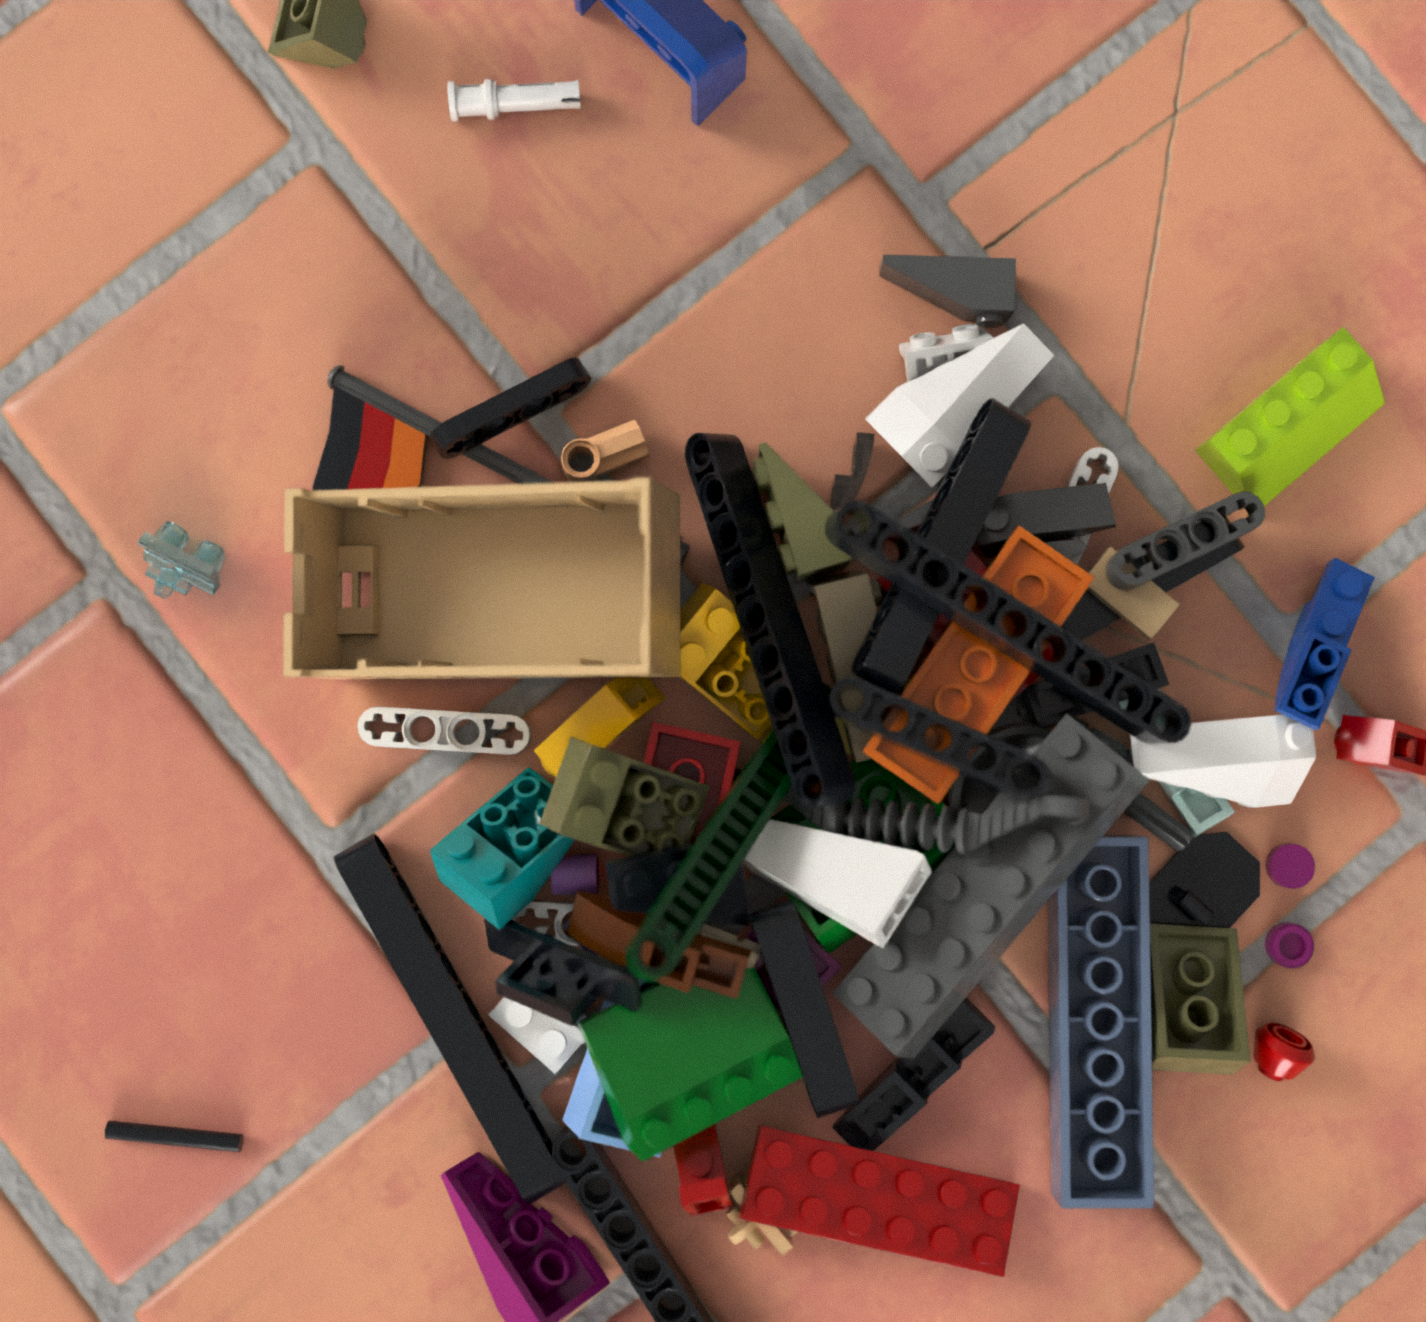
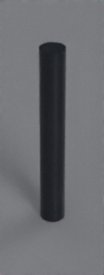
(174, 1136)

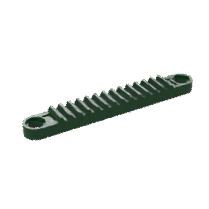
(712, 859)

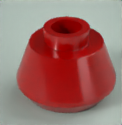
(1281, 1051)

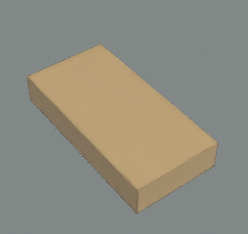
(1142, 608)

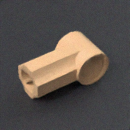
(608, 450)

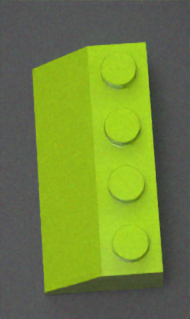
(1296, 419)

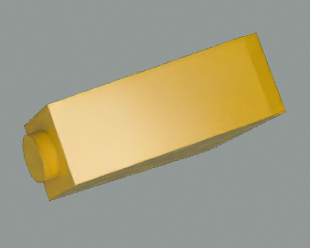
(602, 718)

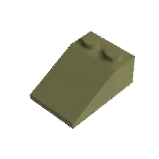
(1197, 1000)

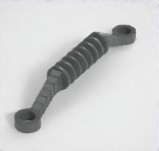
(969, 830)

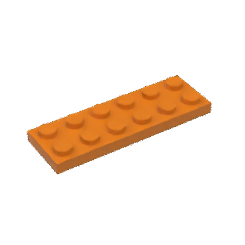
(970, 677)

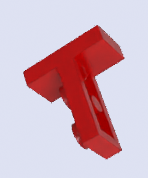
(702, 1173)

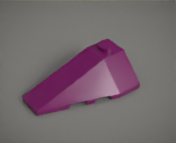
(523, 1256)

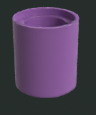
(576, 873)

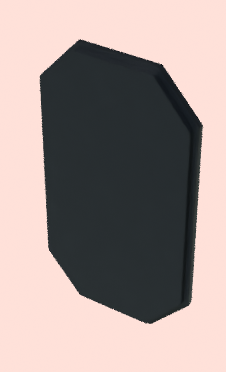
(1205, 884)

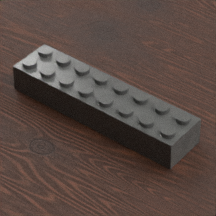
(988, 897)

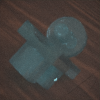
(176, 568)

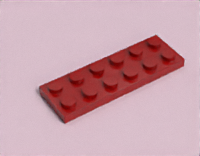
(879, 1201)

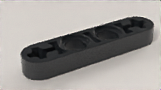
(510, 408)

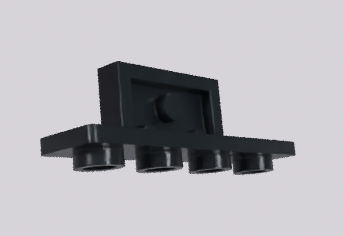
(556, 975)

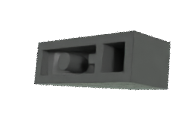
(962, 286)
(1047, 515)

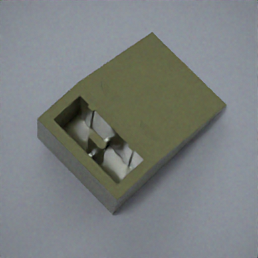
(798, 518)
(621, 802)

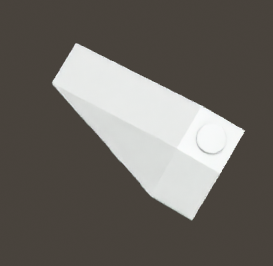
(933, 412)
(1234, 759)

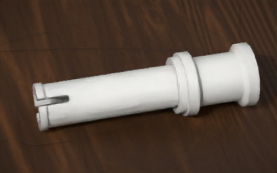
(491, 99)

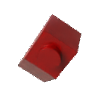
(1381, 744)

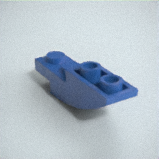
(1320, 644)

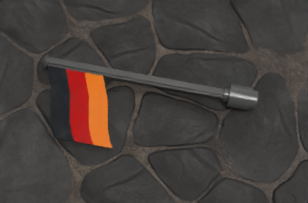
(383, 443)

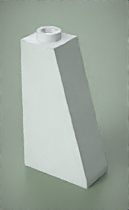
(841, 876)

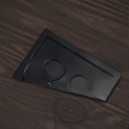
(640, 878)

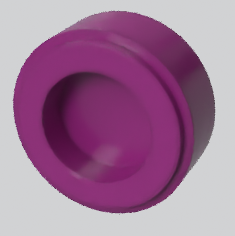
(1290, 865)
(1289, 945)

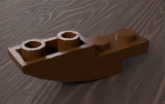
(704, 964)

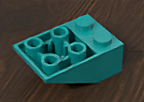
(501, 851)

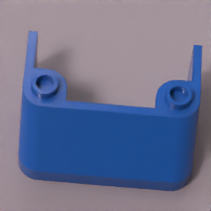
(691, 42)

